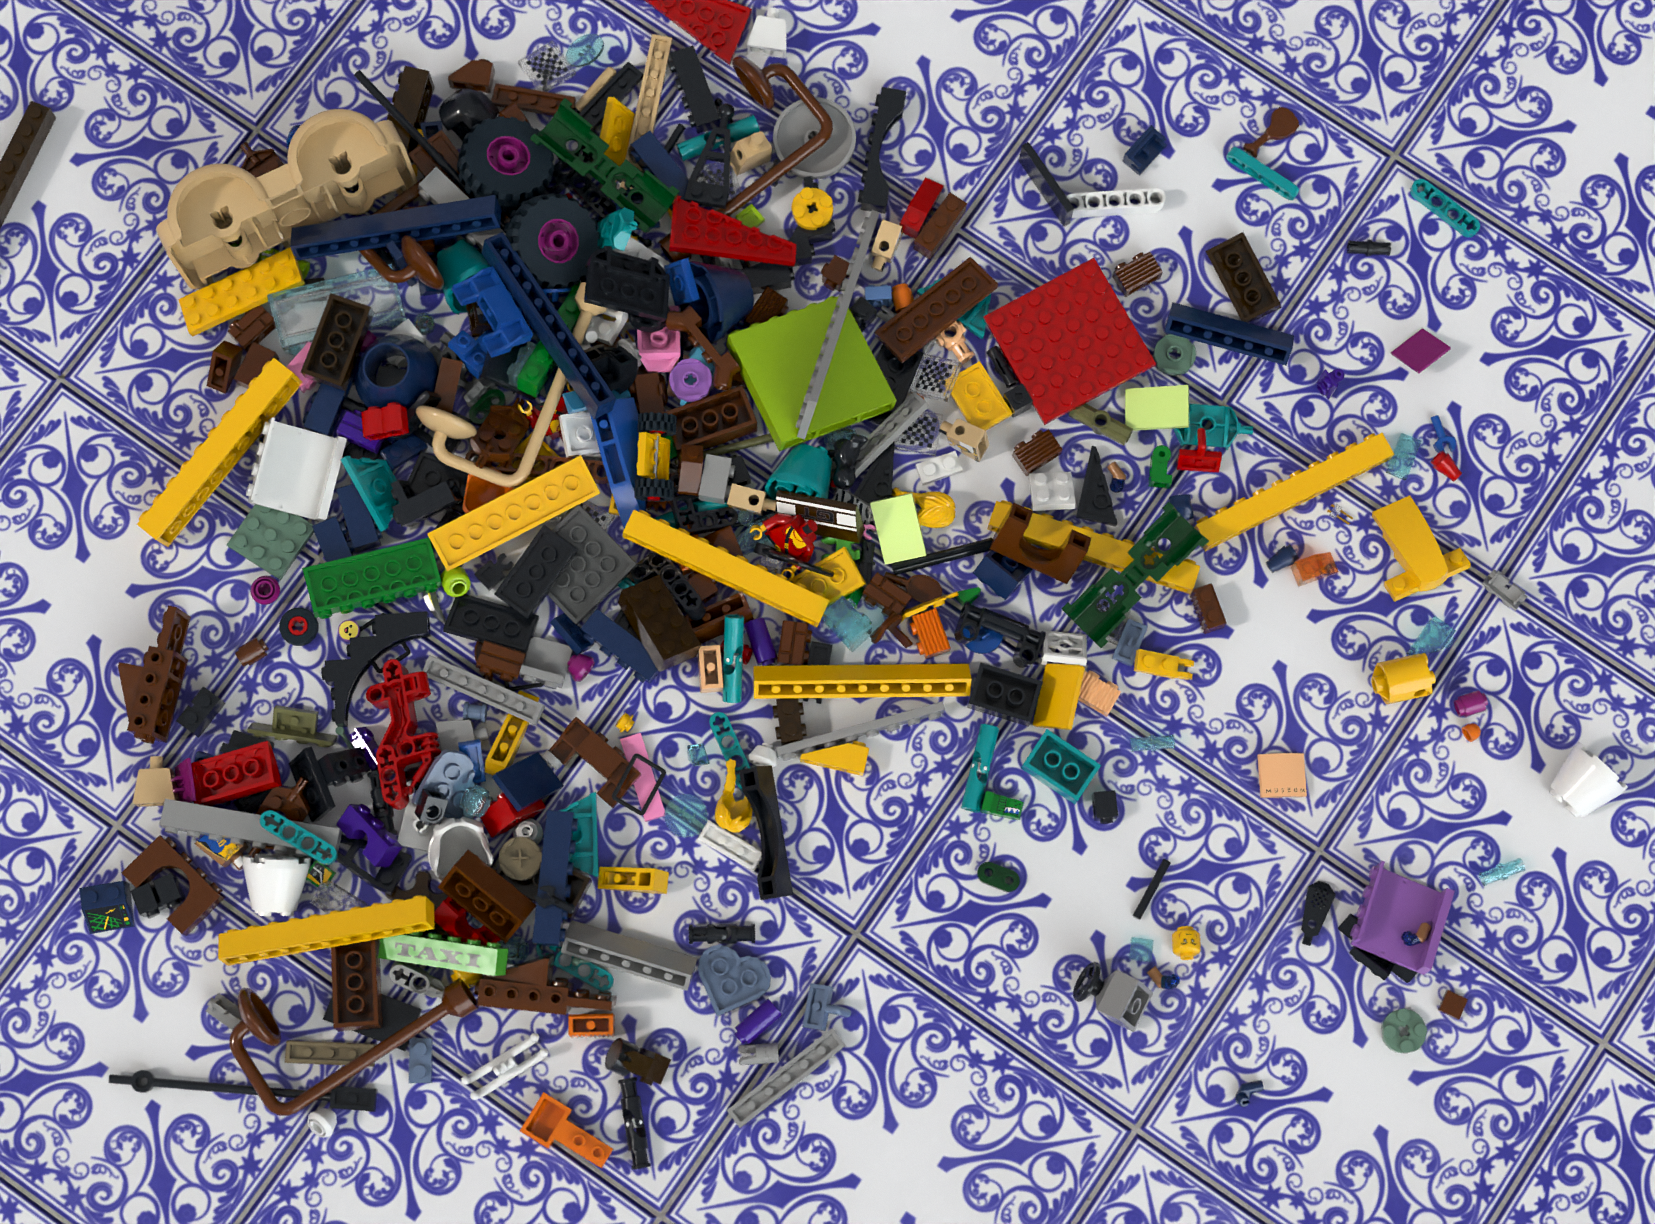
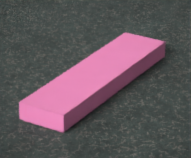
(644, 785)

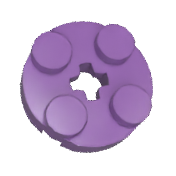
(698, 371)

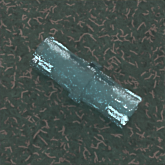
(1152, 743)
(1502, 871)

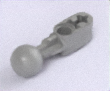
(432, 988)

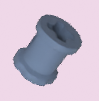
(475, 712)

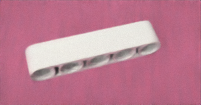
(1122, 197)

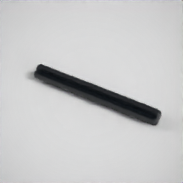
(942, 556)

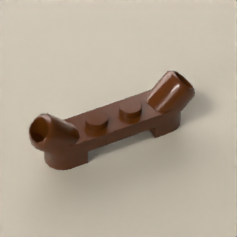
(724, 365)

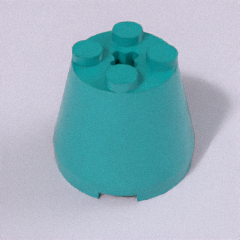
(457, 265)
(802, 471)

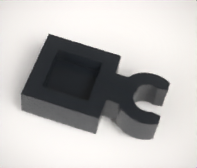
(492, 573)

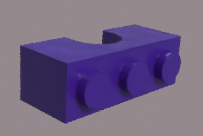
(381, 844)

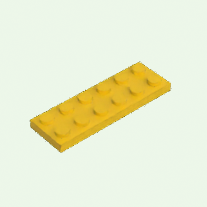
(240, 291)

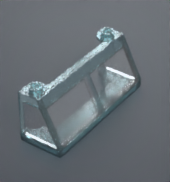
(301, 308)

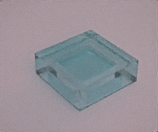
(1141, 949)

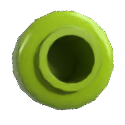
(455, 582)

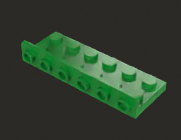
(372, 578)

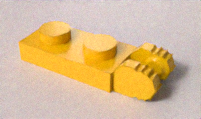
(1161, 664)

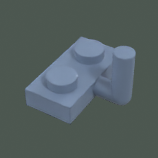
(820, 1006)

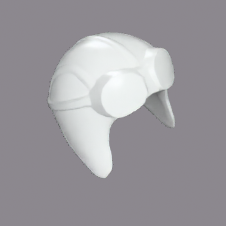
(452, 840)

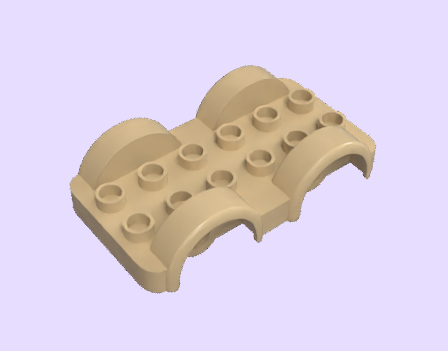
(324, 160)

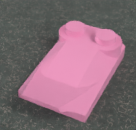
(659, 348)

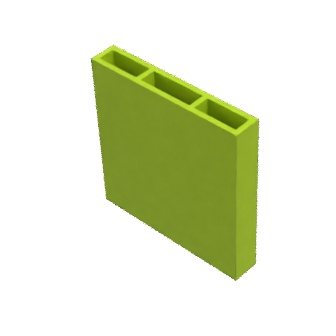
(779, 364)

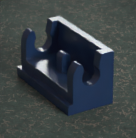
(1144, 150)

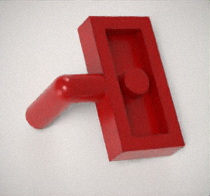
(1199, 459)

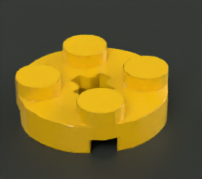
(809, 197)

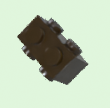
(788, 714)

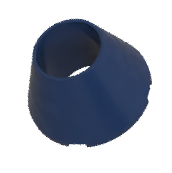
(724, 298)
(420, 373)

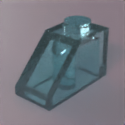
(1433, 637)

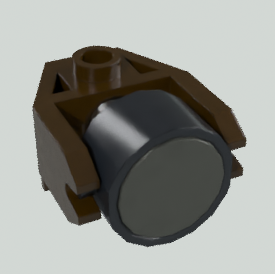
(624, 1058)

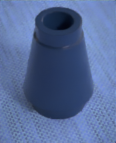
(1283, 558)

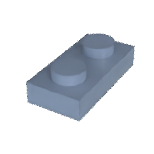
(1129, 642)
(420, 1060)

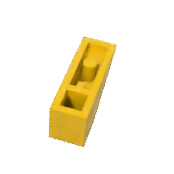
(844, 757)
(633, 879)

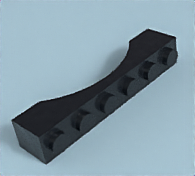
(890, 111)
(761, 793)

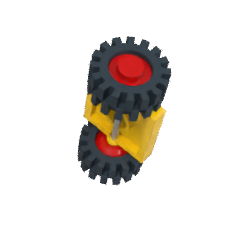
(654, 457)

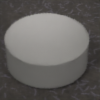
(551, 760)

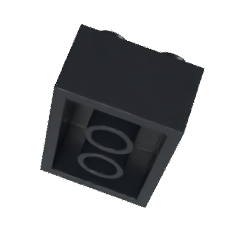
(1004, 694)

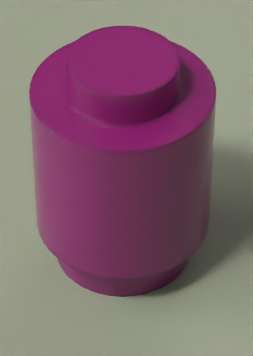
(1470, 703)

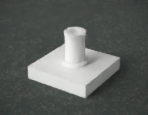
(413, 832)

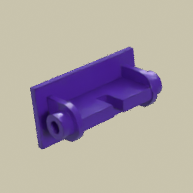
(1329, 382)
(364, 738)

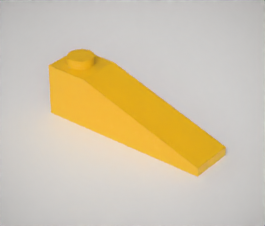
(507, 741)

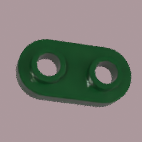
(483, 405)
(998, 877)

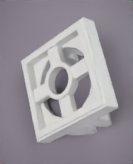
(1077, 642)

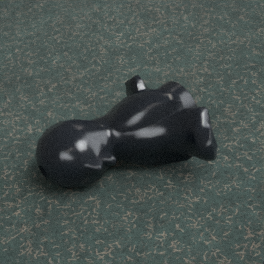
(845, 457)

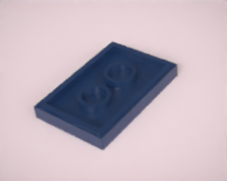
(527, 781)

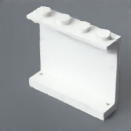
(296, 470)

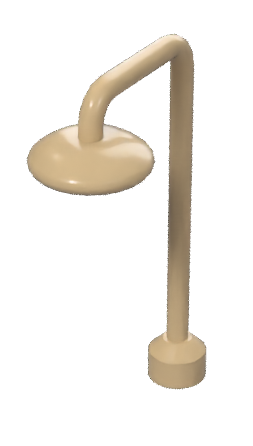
(454, 427)

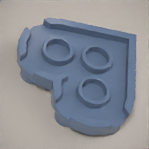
(451, 775)
(732, 979)

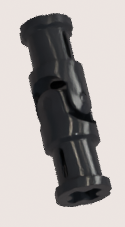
(379, 803)
(711, 933)

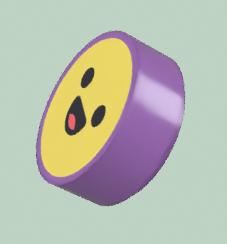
(348, 629)

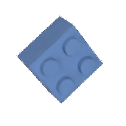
(878, 295)

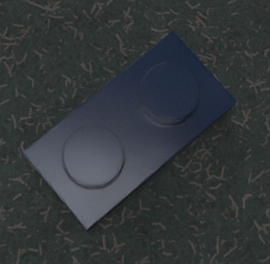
(403, 451)
(571, 633)

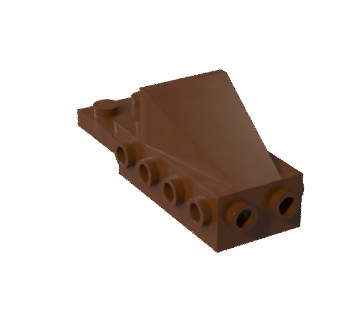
(146, 686)
(531, 988)

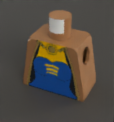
(223, 851)

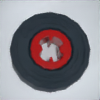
(297, 637)

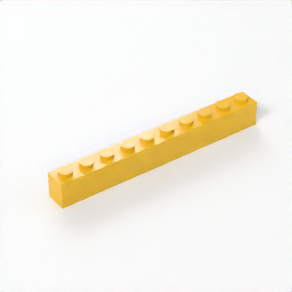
(1295, 490)
(1103, 548)
(725, 568)
(861, 681)
(326, 930)

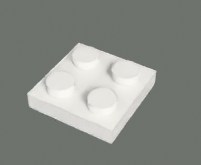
(1051, 491)

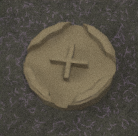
(520, 858)

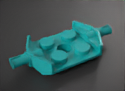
(616, 229)
(1224, 426)

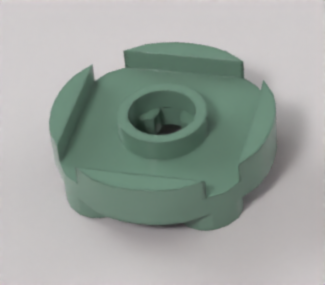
(1166, 363)
(1416, 1029)

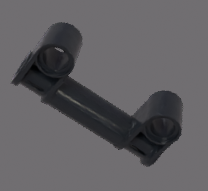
(974, 618)

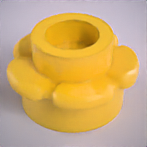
(625, 722)

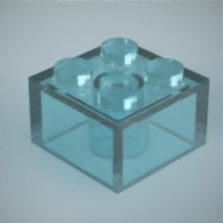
(848, 623)

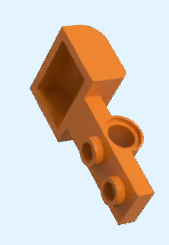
(550, 1123)

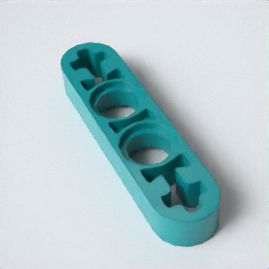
(1262, 173)
(1442, 211)
(735, 750)
(300, 835)
(573, 970)

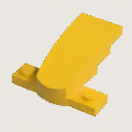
(1415, 550)

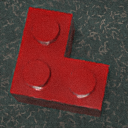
(503, 816)

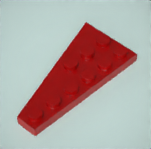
(710, 22)
(719, 235)

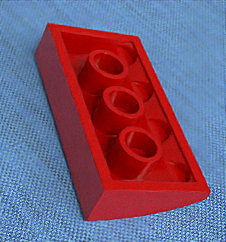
(235, 774)

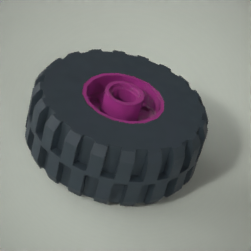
(504, 162)
(553, 239)

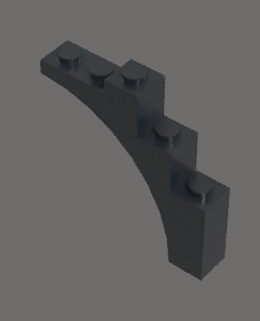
(780, 276)
(346, 673)

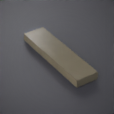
(324, 1052)

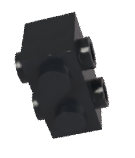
(344, 767)

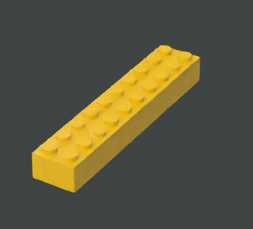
(219, 452)

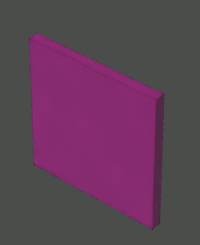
(1420, 350)
(184, 782)

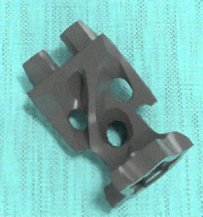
(475, 388)

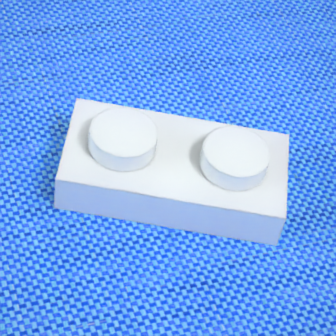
(938, 468)

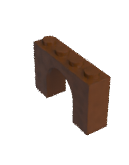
(1056, 563)
(202, 895)

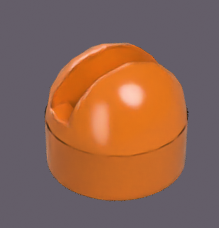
(1471, 732)

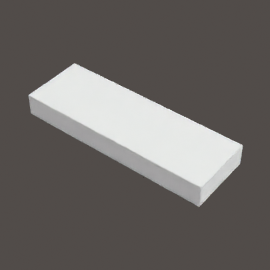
(730, 846)

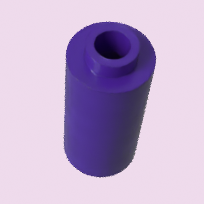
(761, 642)
(757, 1022)

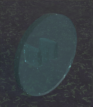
(585, 50)
(685, 815)

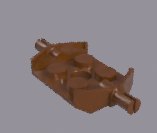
(260, 161)
(500, 421)
(289, 801)

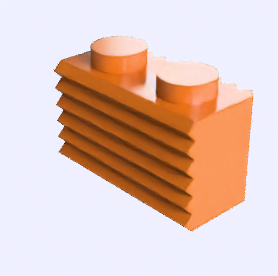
(930, 634)
(591, 1025)

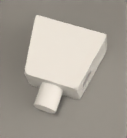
(768, 35)

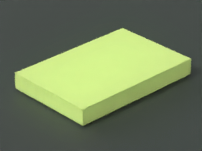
(1157, 407)
(898, 528)

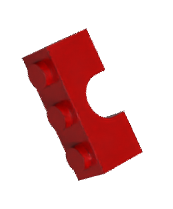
(453, 920)

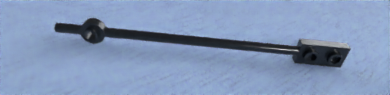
(340, 1097)

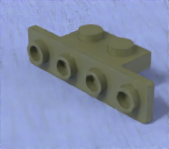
(293, 725)

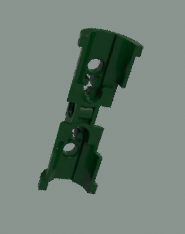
(568, 126)
(1183, 542)

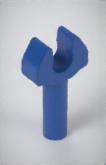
(1442, 437)

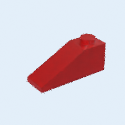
(920, 207)

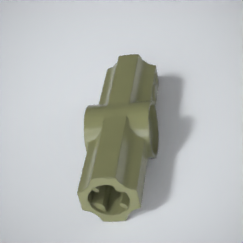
(1112, 429)

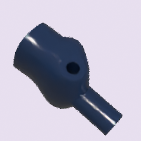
(1183, 505)

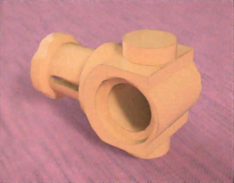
(955, 343)

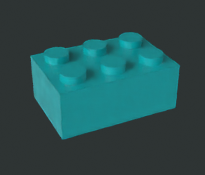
(1060, 766)

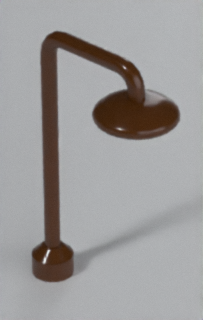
(758, 85)
(415, 256)
(258, 1019)

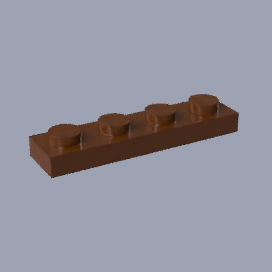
(529, 99)

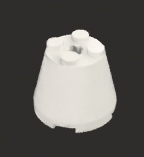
(1585, 782)
(275, 882)

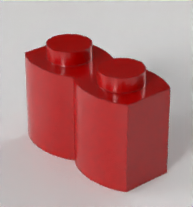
(384, 422)

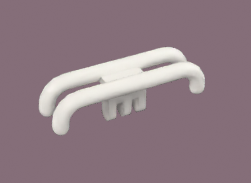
(505, 1067)

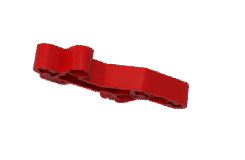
(399, 696)

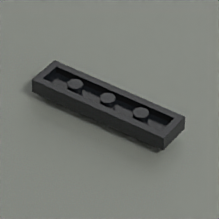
(617, 87)

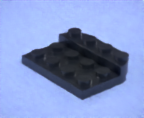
(627, 284)

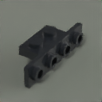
(1377, 965)

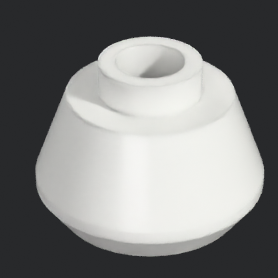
(763, 755)
(535, 832)
(322, 1122)

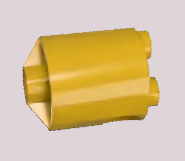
(1403, 678)

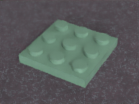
(271, 539)

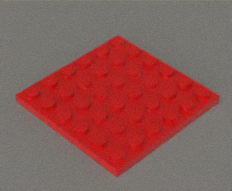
(1069, 341)

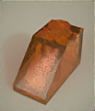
(1313, 568)

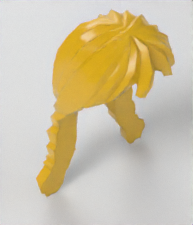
(936, 508)
(729, 813)

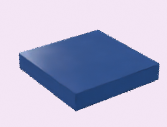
(682, 282)

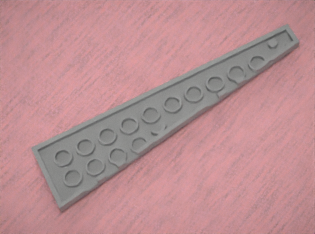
(835, 328)

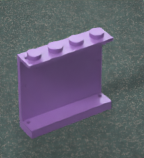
(1399, 906)

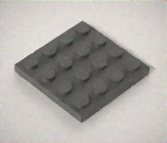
(594, 569)

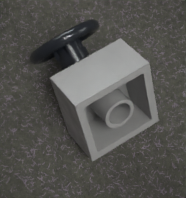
(1117, 997)

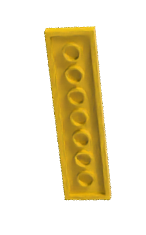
(513, 513)

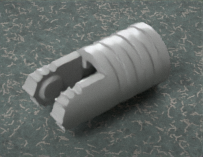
(764, 1053)

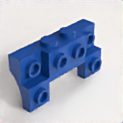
(498, 308)
(470, 351)

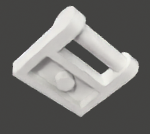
(607, 330)

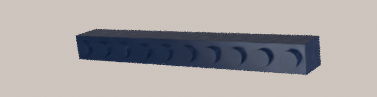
(381, 228)
(549, 326)

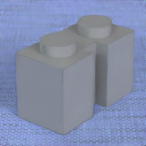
(715, 479)

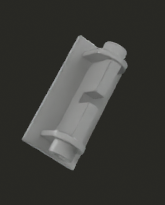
(1496, 584)
(224, 1011)

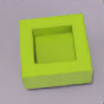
(750, 217)

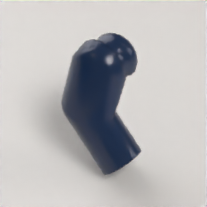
(1245, 1091)

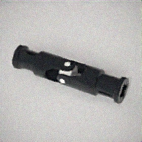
(632, 1106)

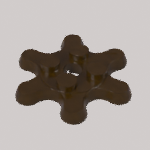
(422, 887)

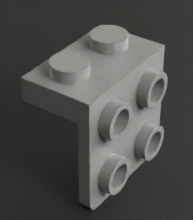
(546, 663)

